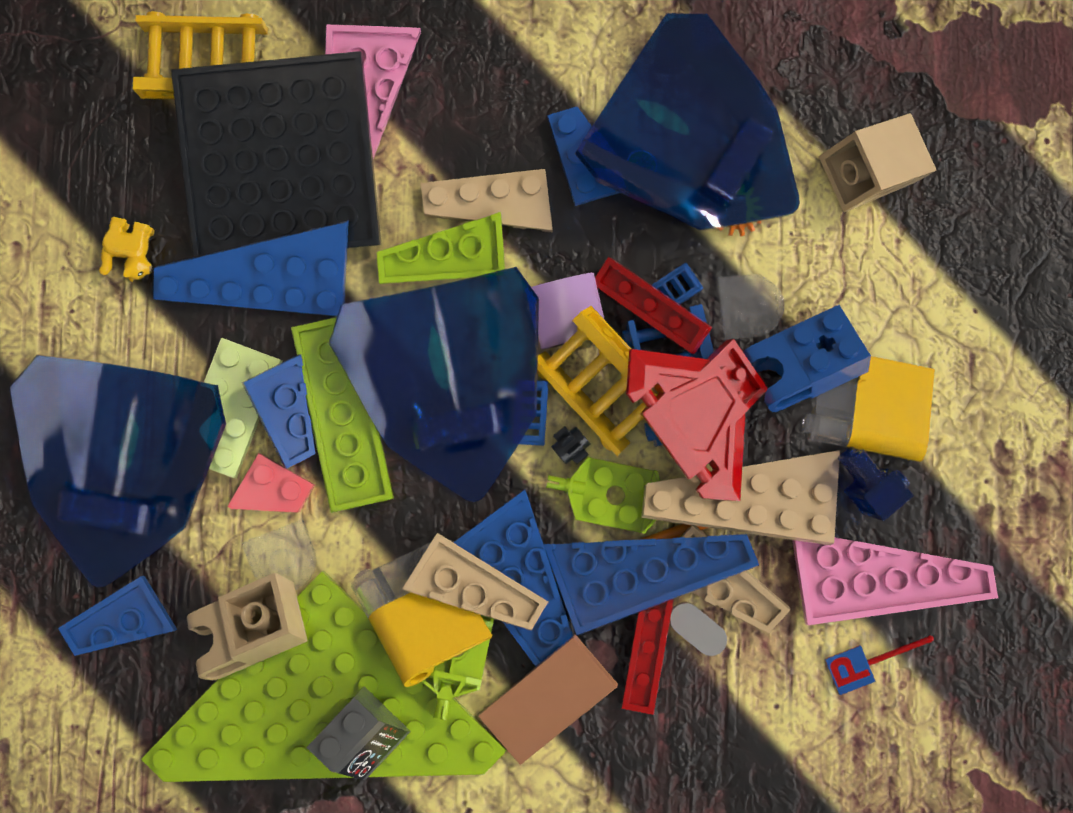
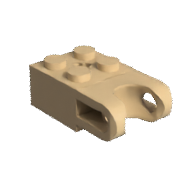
(248, 626)

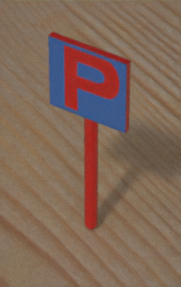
(852, 669)

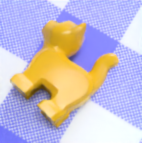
(127, 245)

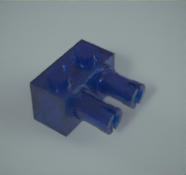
(874, 489)

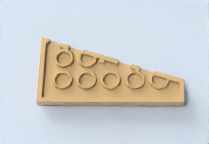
(777, 500)

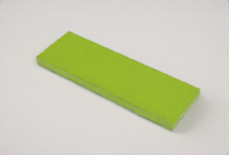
(343, 431)

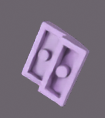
(560, 303)

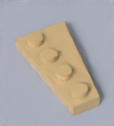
(517, 195)
(466, 582)
(743, 596)

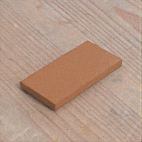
(548, 699)

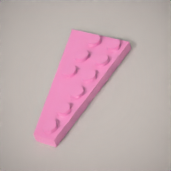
(385, 61)
(874, 580)

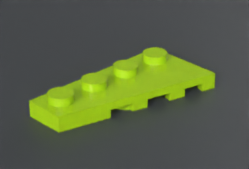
(448, 254)

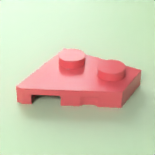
(271, 488)

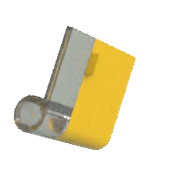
(878, 411)
(412, 627)

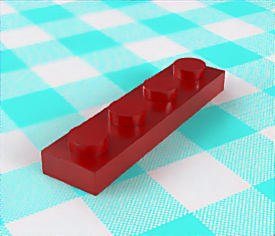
(652, 305)
(647, 658)

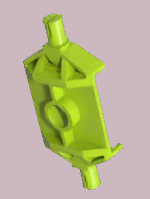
(589, 488)
(458, 675)

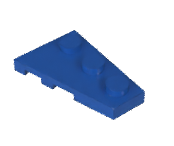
(569, 131)
(283, 409)
(118, 619)

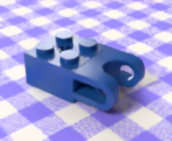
(810, 358)

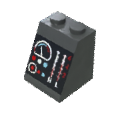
(359, 737)

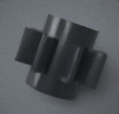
(570, 445)

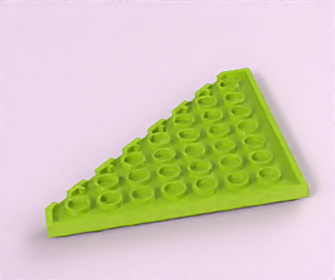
(269, 712)

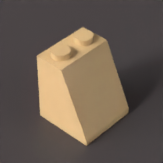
(877, 161)

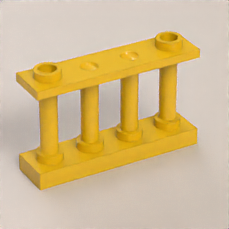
(158, 87)
(612, 351)

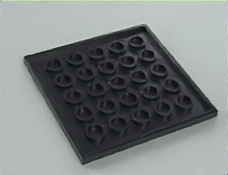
(276, 150)

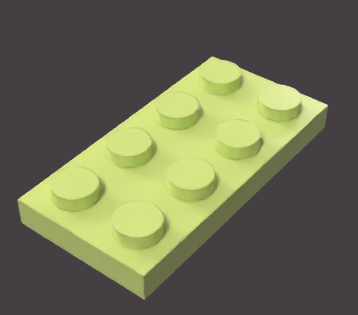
(228, 370)

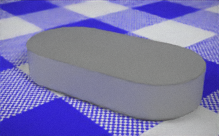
(698, 629)

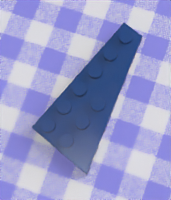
(280, 274)
(514, 546)
(628, 576)

